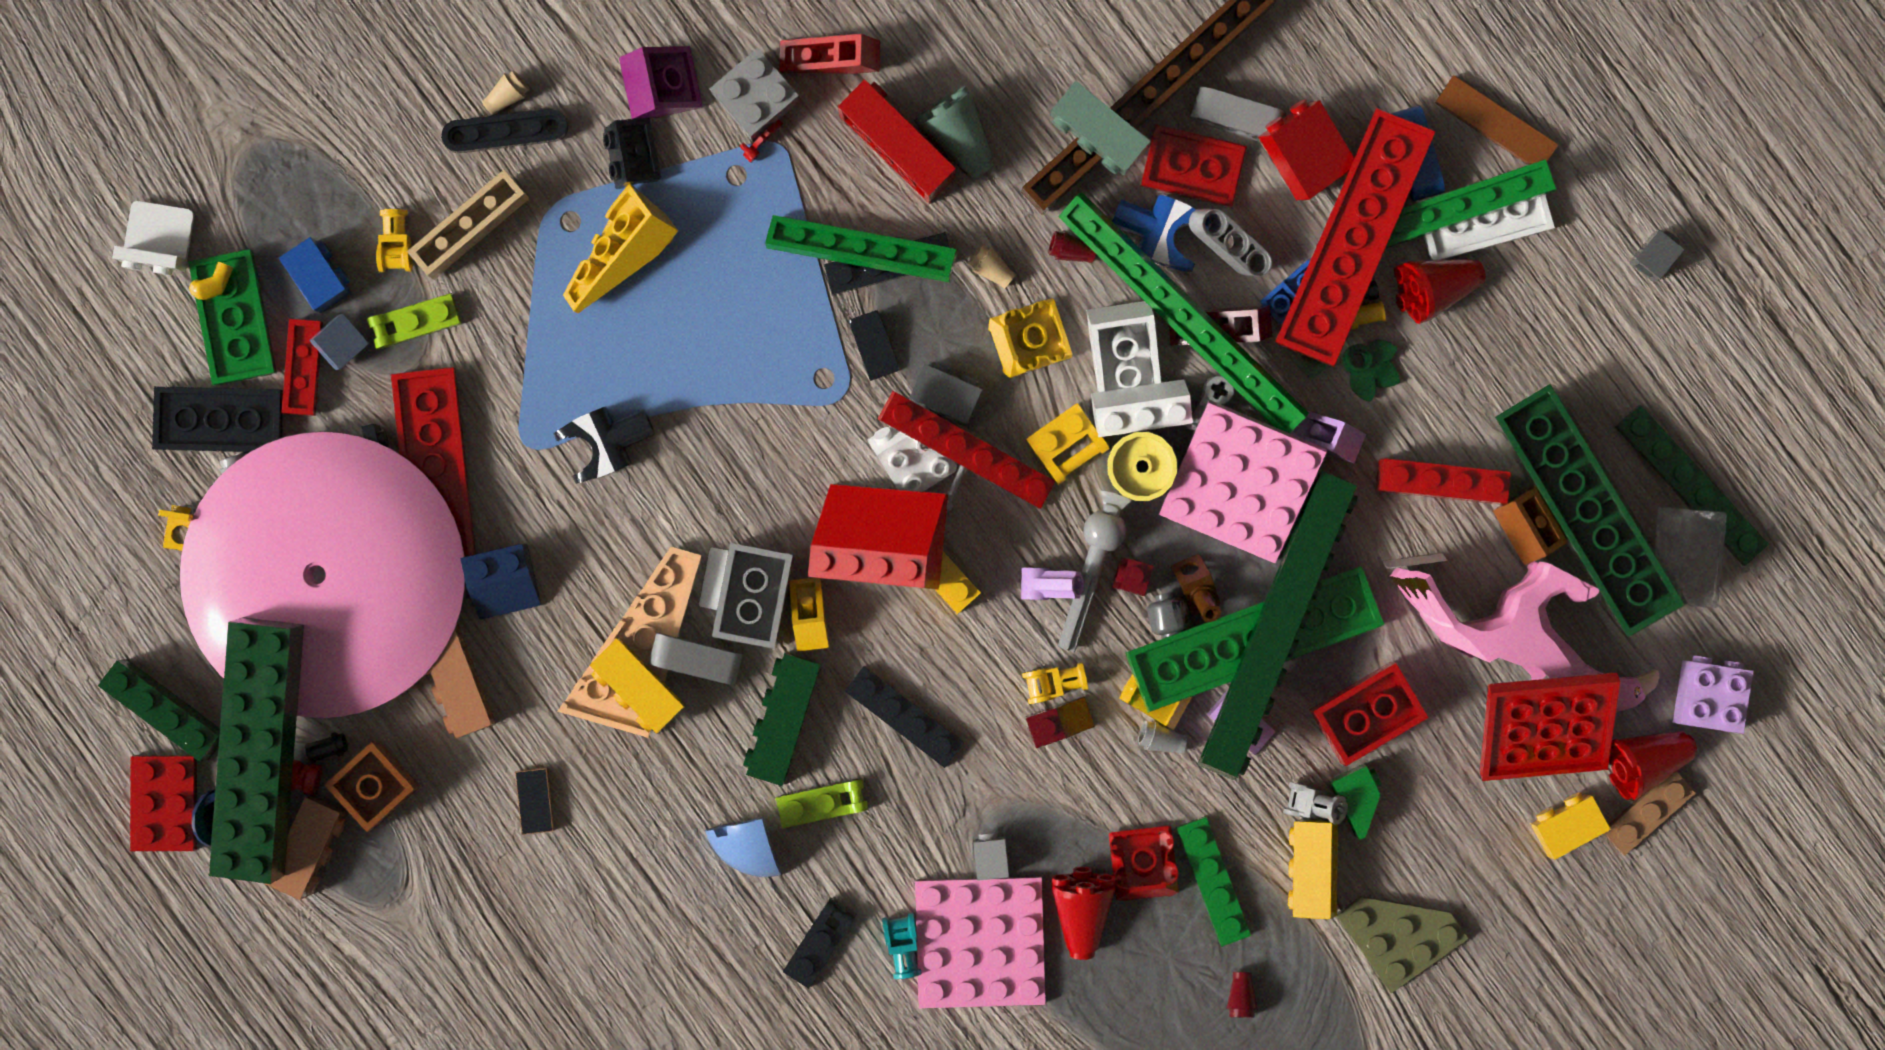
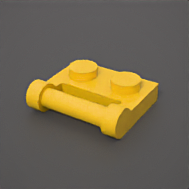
(1062, 434)

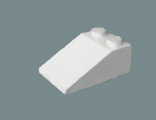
(1124, 346)

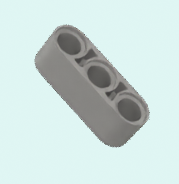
(1233, 113)
(1217, 238)
(695, 659)

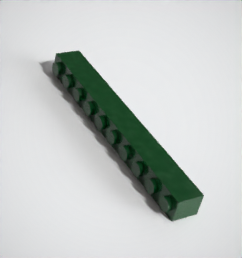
(1277, 626)

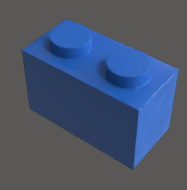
(315, 274)

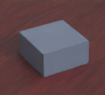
(339, 342)

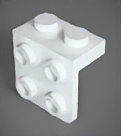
(156, 238)
(908, 461)

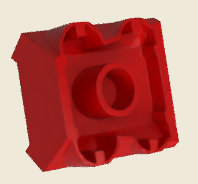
(1144, 863)

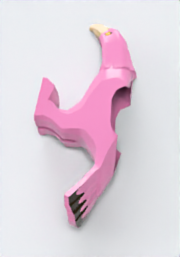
(1518, 627)

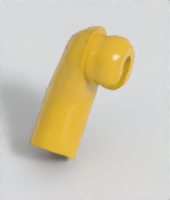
(213, 285)

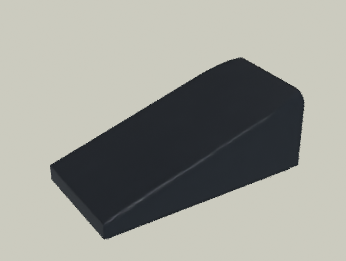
(873, 345)

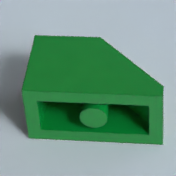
(1361, 795)

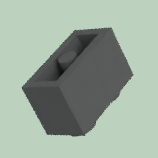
(946, 393)

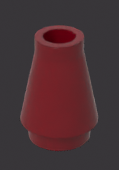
(1069, 247)
(1242, 996)

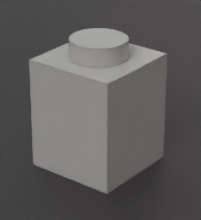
(990, 856)

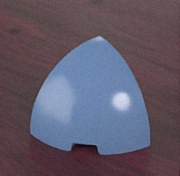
(746, 847)

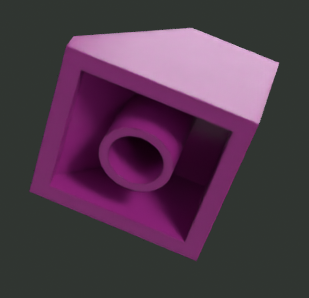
(660, 81)

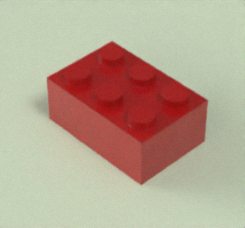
(1368, 713)

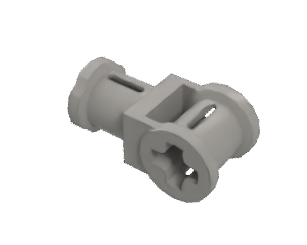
(1207, 394)
(1310, 803)

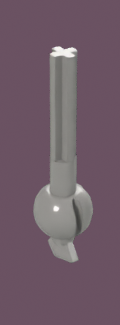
(1103, 533)

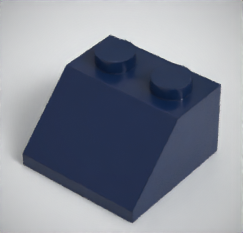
(501, 581)

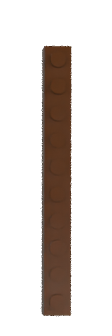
(1149, 95)

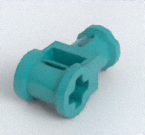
(900, 943)

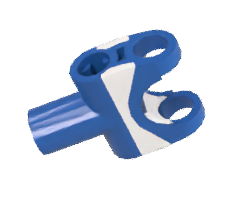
(1158, 229)

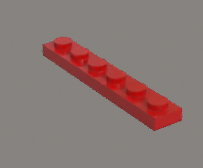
(966, 449)

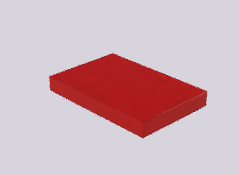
(1193, 166)

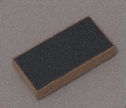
(534, 801)

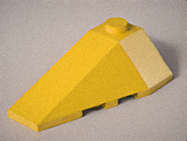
(629, 241)

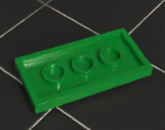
(235, 321)

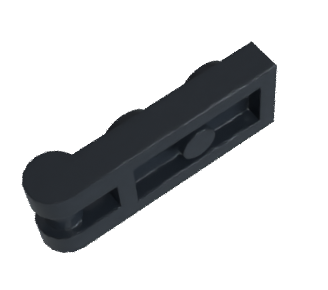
(818, 944)

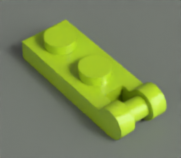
(415, 321)
(820, 803)

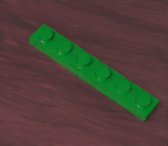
(1473, 202)
(861, 248)

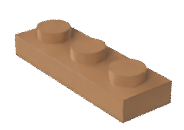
(1648, 813)

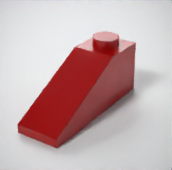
(830, 55)

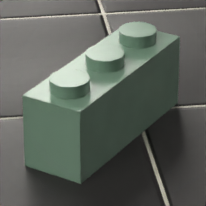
(1098, 129)

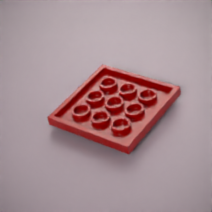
(1549, 726)

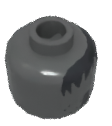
(1168, 615)

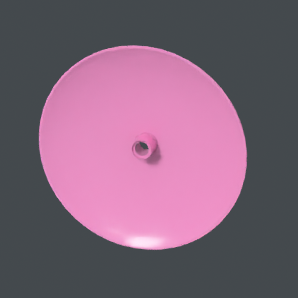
(375, 531)

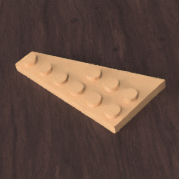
(656, 609)

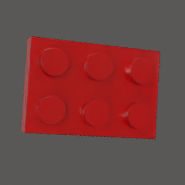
(162, 803)

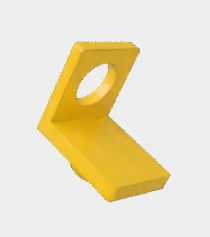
(176, 517)

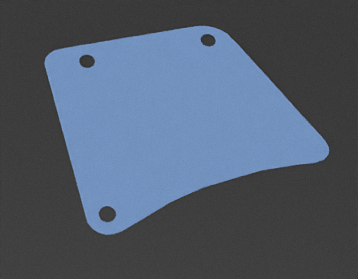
(696, 323)

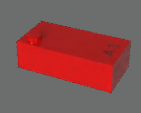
(896, 140)

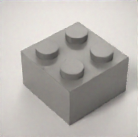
(755, 94)

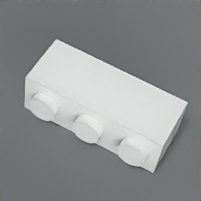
(1141, 408)

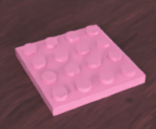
(1242, 481)
(980, 942)

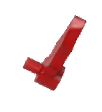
(751, 153)

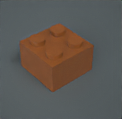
(372, 785)

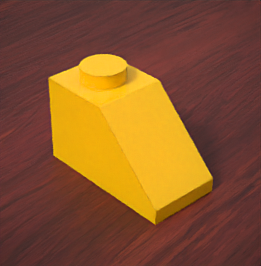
(808, 614)

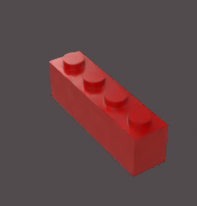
(1443, 481)

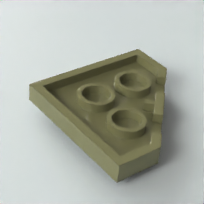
(1400, 937)

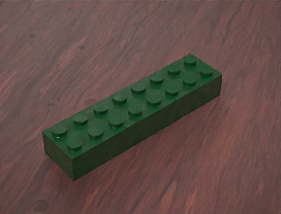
(1591, 510)
(256, 750)

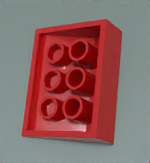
(880, 536)

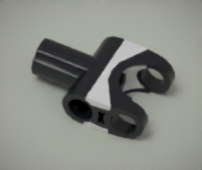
(607, 439)

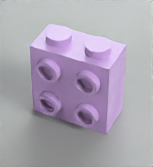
(1713, 695)

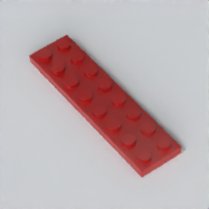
(1355, 237)

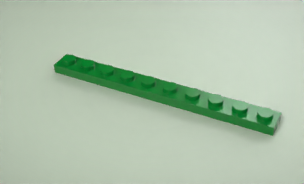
(1183, 314)

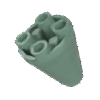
(958, 131)

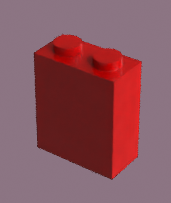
(1307, 149)

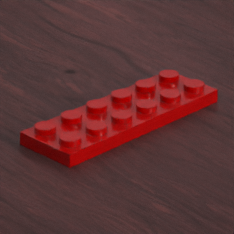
(433, 438)

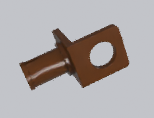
(1198, 588)

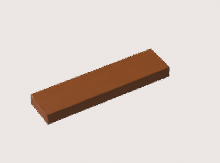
(1495, 122)

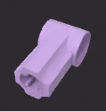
(1046, 584)

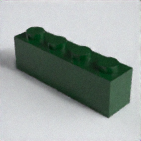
(161, 709)
(783, 718)

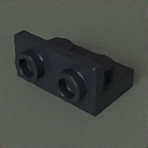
(631, 152)

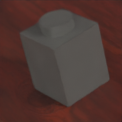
(1657, 255)

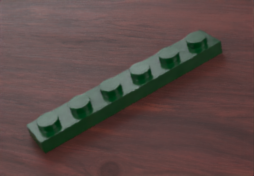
(1689, 481)

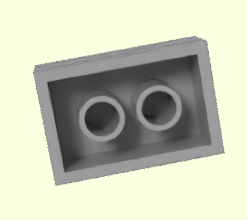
(753, 596)

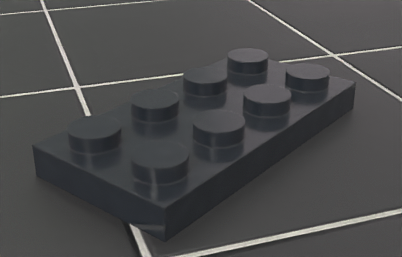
(215, 418)

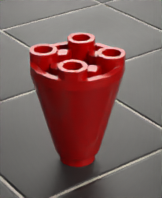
(1435, 285)
(1083, 908)

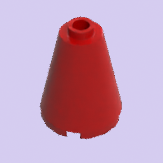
(1648, 760)

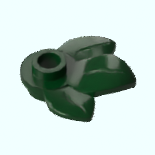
(1375, 369)

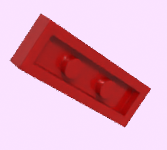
(301, 368)

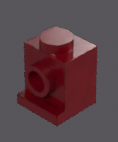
(1132, 576)

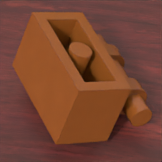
(1530, 525)

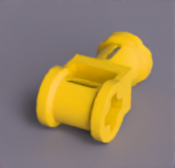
(394, 242)
(1052, 682)

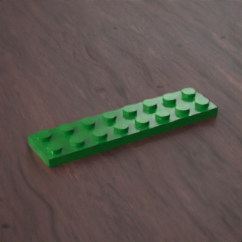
(1211, 652)

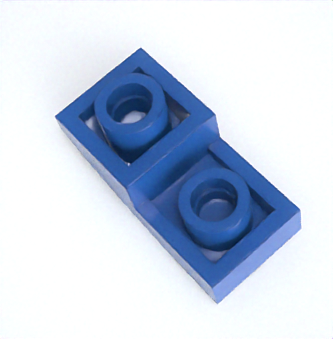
(1283, 295)

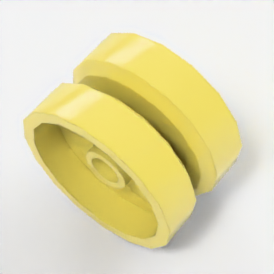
(1139, 447)

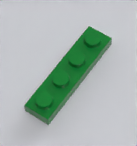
(1213, 881)

